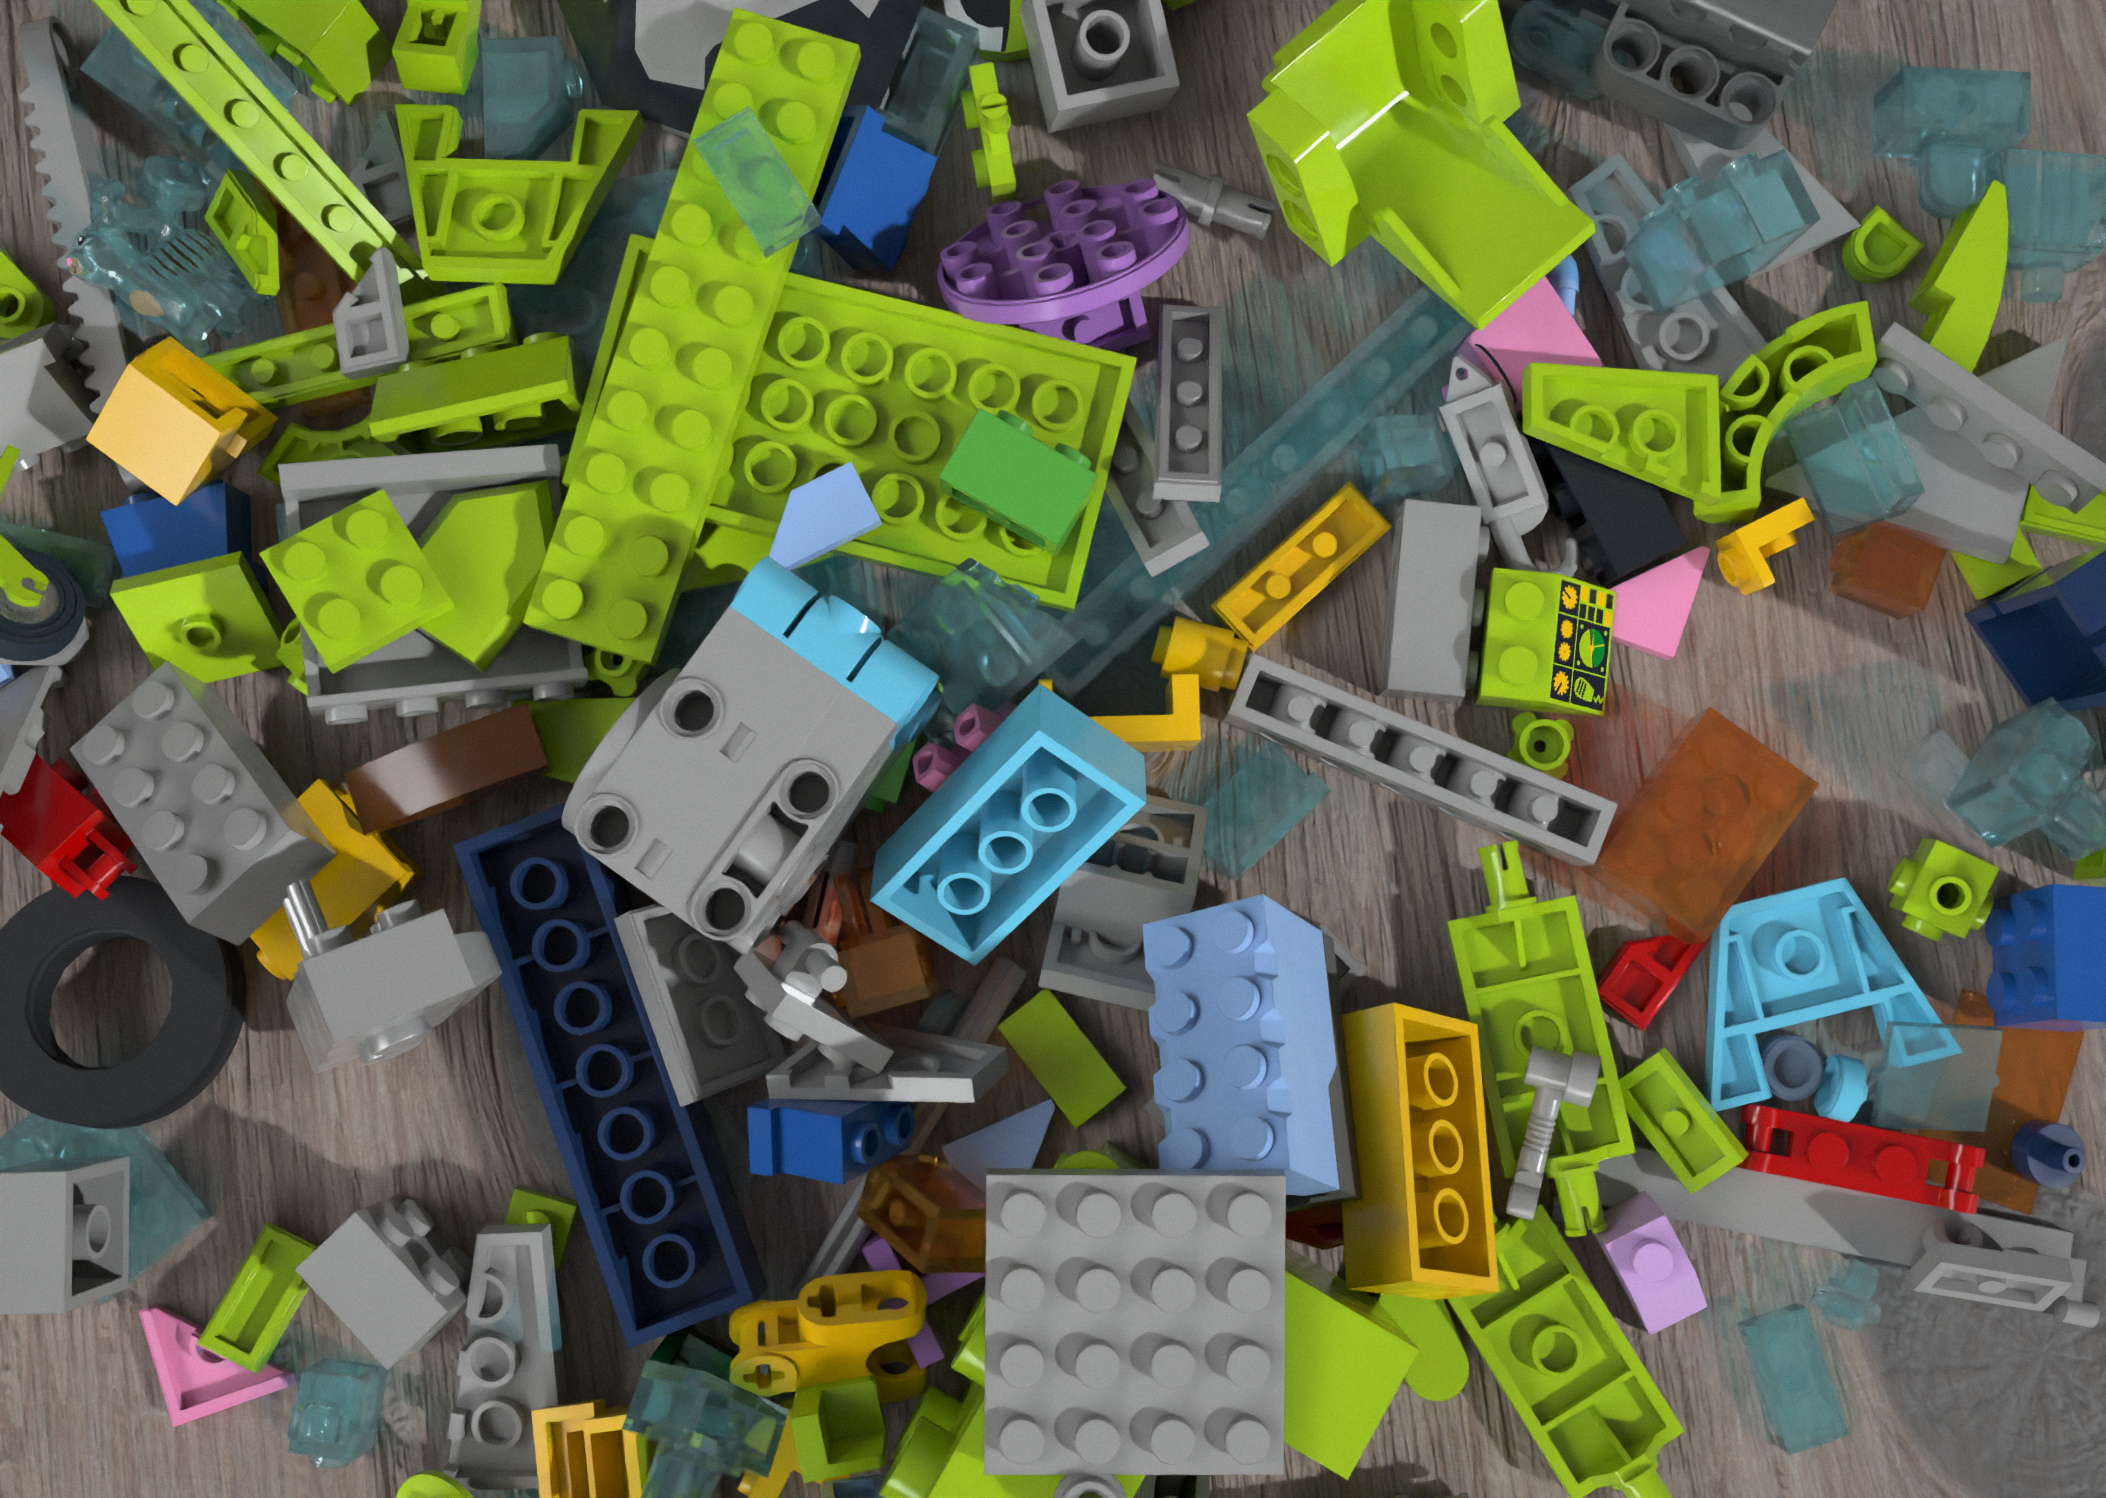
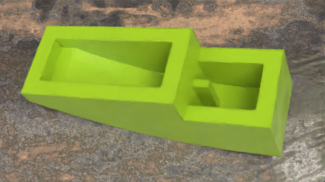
(1966, 280)

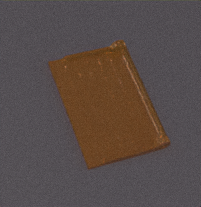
(2033, 1086)

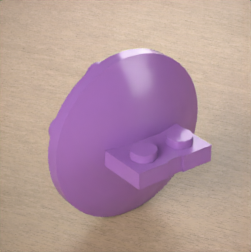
(1072, 271)

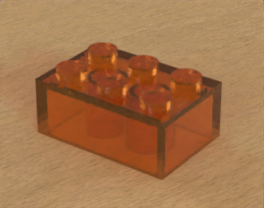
(1700, 826)

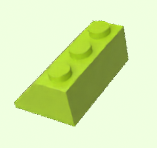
(483, 398)

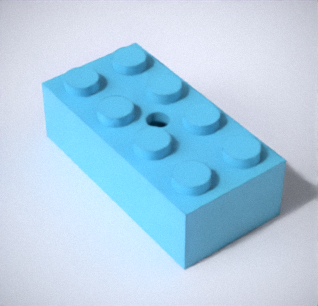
(1009, 826)

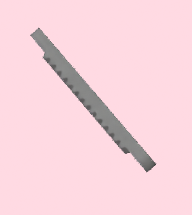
(74, 169)

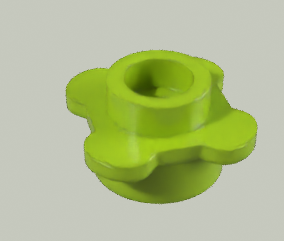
(621, 678)
(1555, 736)

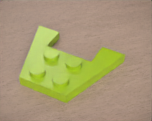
(507, 215)

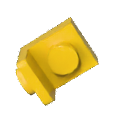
(1745, 550)

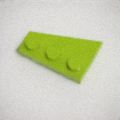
(1631, 420)

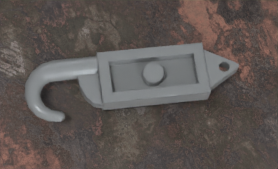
(1499, 464)

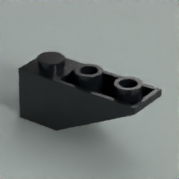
(1612, 515)

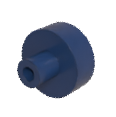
(2047, 1153)

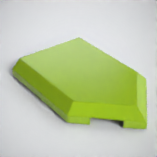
(488, 559)

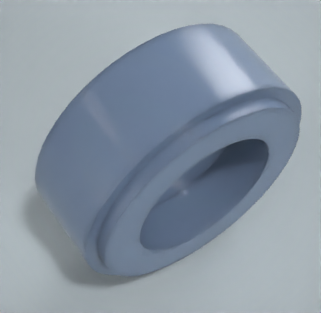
(1791, 1066)

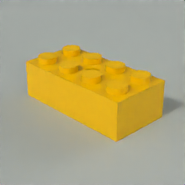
(1420, 1157)

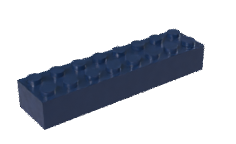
(634, 1157)

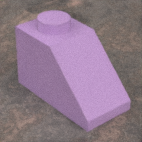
(1650, 1263)

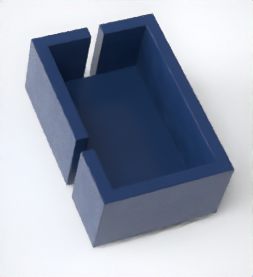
(2051, 632)

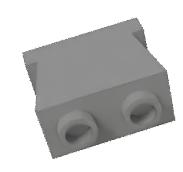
(41, 397)

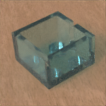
(1719, 229)

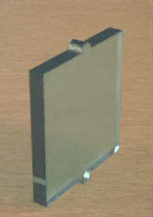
(1936, 1076)

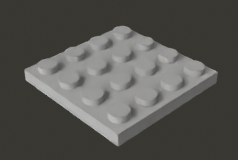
(1134, 1322)

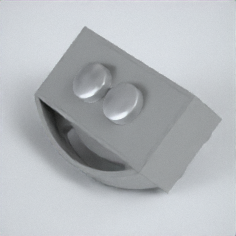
(381, 990)

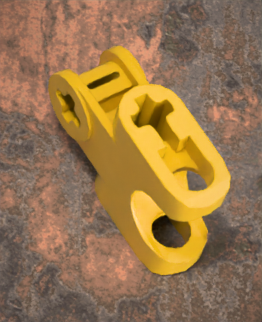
(832, 1335)

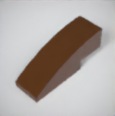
(448, 769)

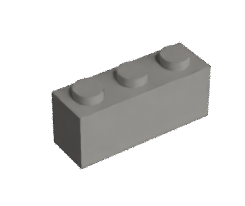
(1432, 602)

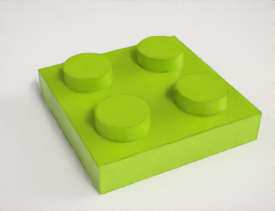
(357, 580)

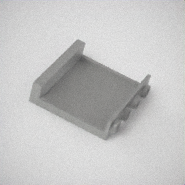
(415, 669)

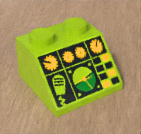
(1544, 643)

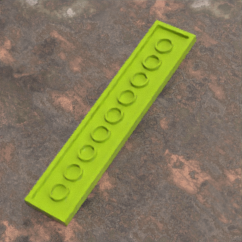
(686, 355)

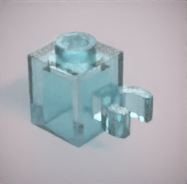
(337, 1412)

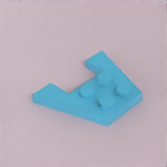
(1791, 963)

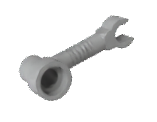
(1556, 1079)

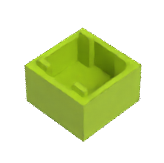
(322, 38)

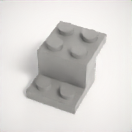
(1131, 880)

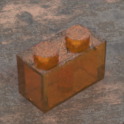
(927, 1213)

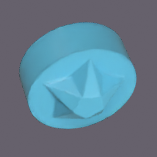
(1842, 1088)

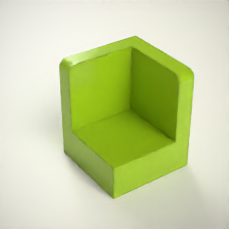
(839, 1428)

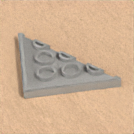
(1966, 498)

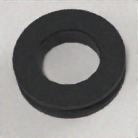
(166, 1074)

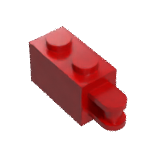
(64, 831)

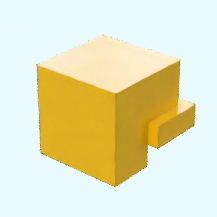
(177, 421)
(588, 1453)

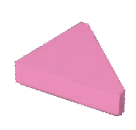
(1656, 604)
(196, 1378)

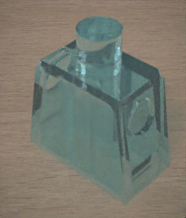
(2052, 215)

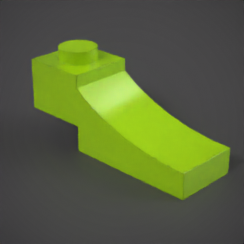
(438, 45)

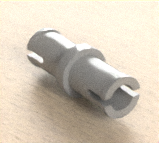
(1216, 201)

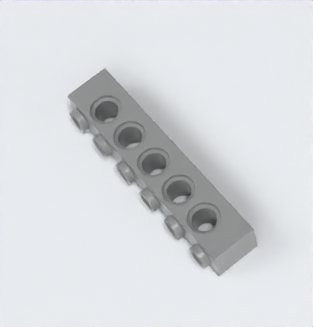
(1420, 762)

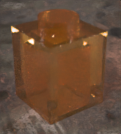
(1885, 570)

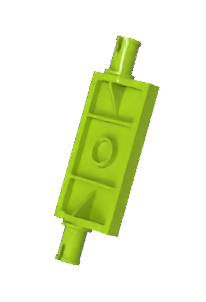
(1528, 985)
(1568, 1365)

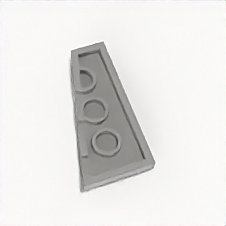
(1695, 337)
(508, 1359)

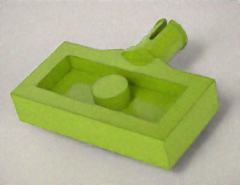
(987, 111)

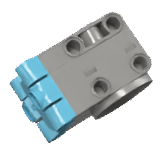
(751, 758)

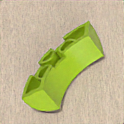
(1775, 385)

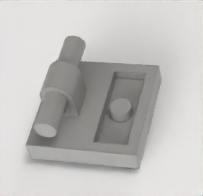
(800, 999)

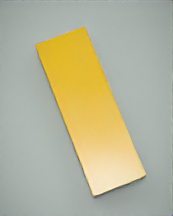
(1300, 567)

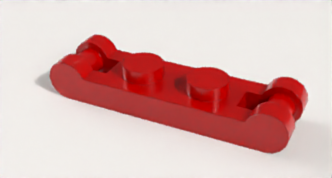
(1861, 1157)

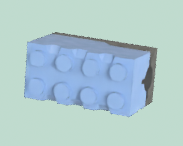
(1252, 1048)

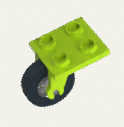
(38, 594)

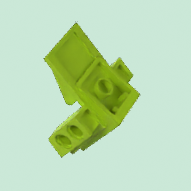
(1398, 133)

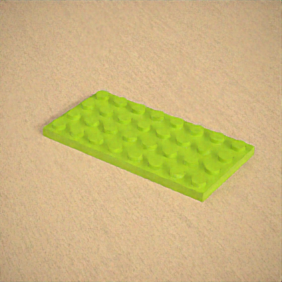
(894, 394)

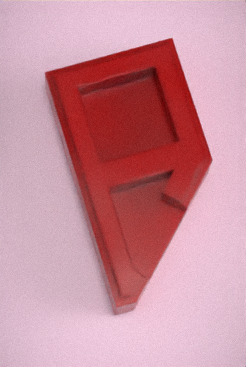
(1644, 976)

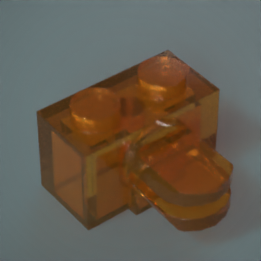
(881, 966)

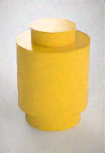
(1200, 650)

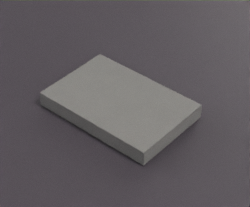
(696, 1005)

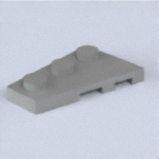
(920, 1070)

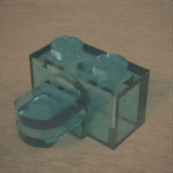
(1950, 128)
(2032, 780)
(701, 1430)

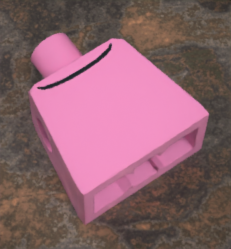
(1528, 331)

